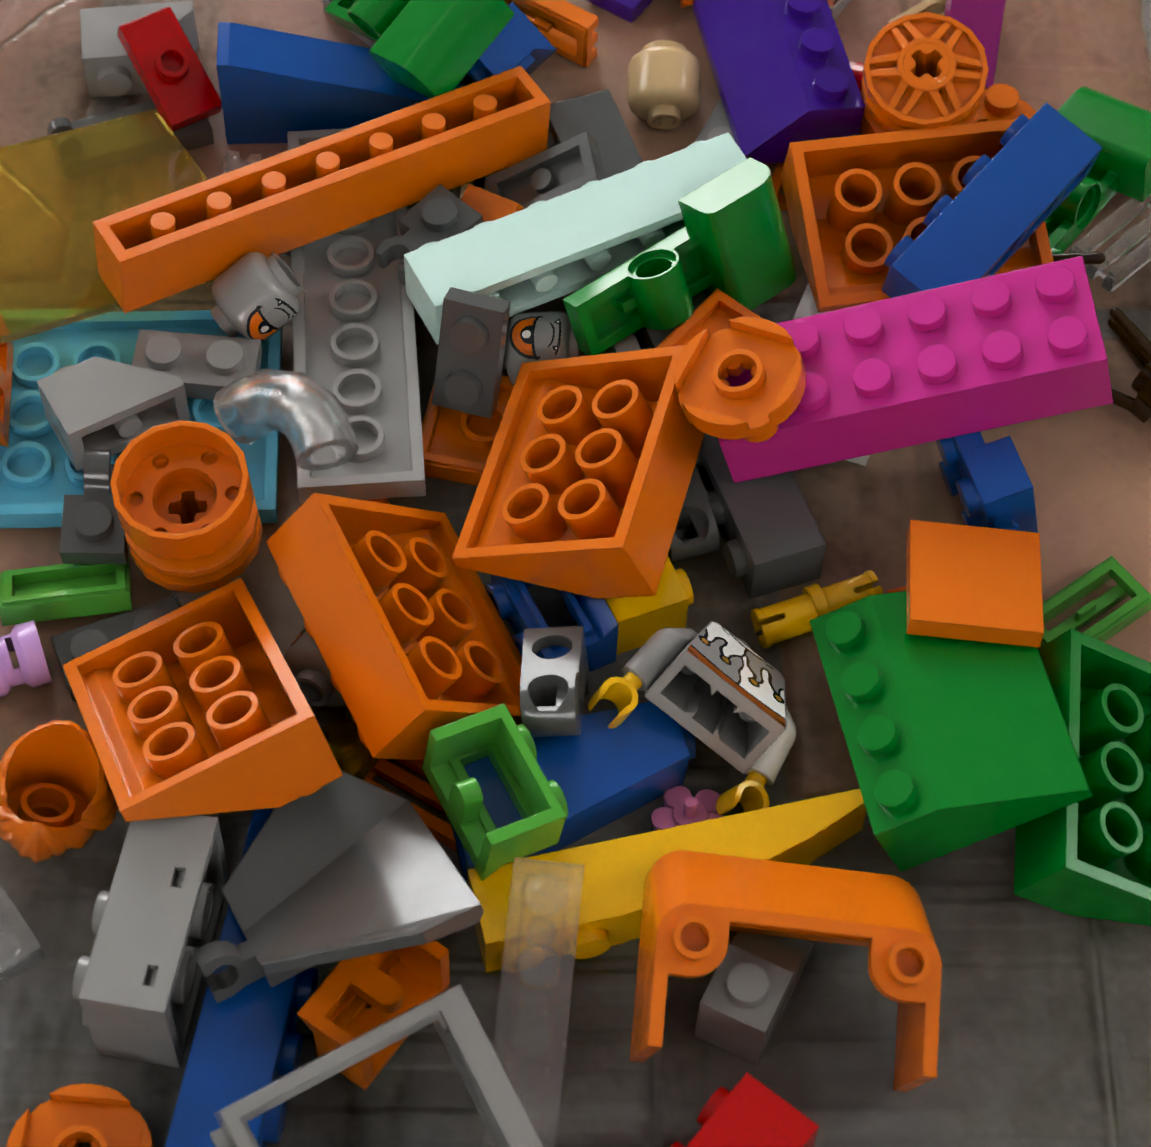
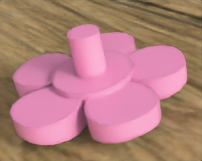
(684, 809)

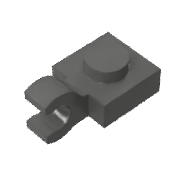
(90, 521)

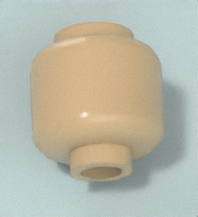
(664, 84)

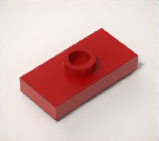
(169, 69)

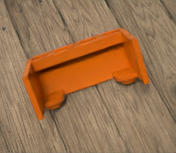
(701, 896)

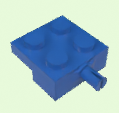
(989, 482)

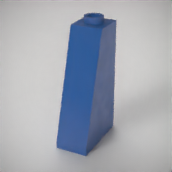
(298, 83)
(599, 771)

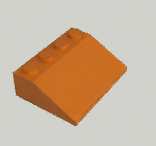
(868, 191)
(585, 476)
(396, 619)
(200, 714)

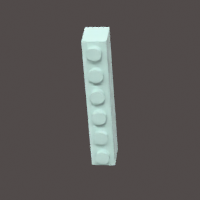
(567, 239)

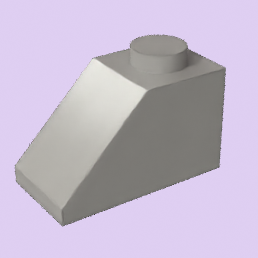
(103, 56)
(108, 404)
(751, 992)

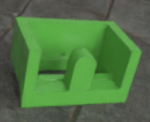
(514, 757)

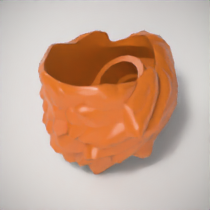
(53, 791)

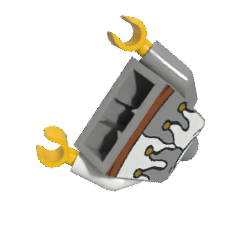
(719, 695)

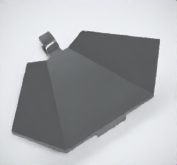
(336, 883)

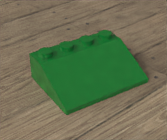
(944, 731)
(1098, 850)

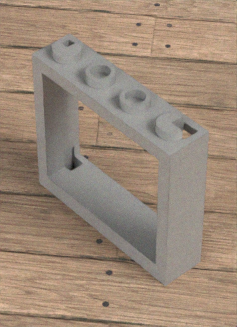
(464, 1041)

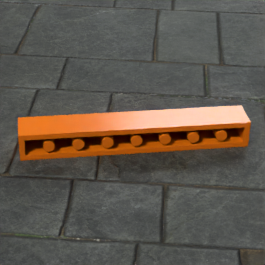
(320, 187)

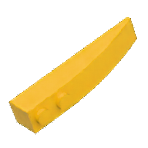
(619, 866)

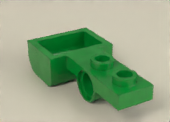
(424, 41)
(1119, 168)
(728, 243)

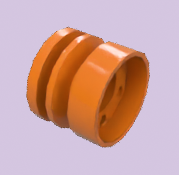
(922, 75)
(187, 506)

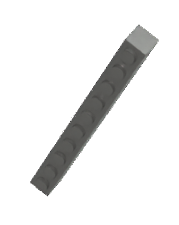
(762, 520)

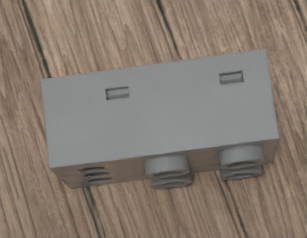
(161, 906)

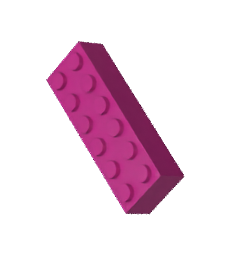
(936, 368)

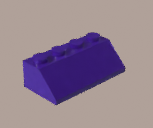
(779, 73)

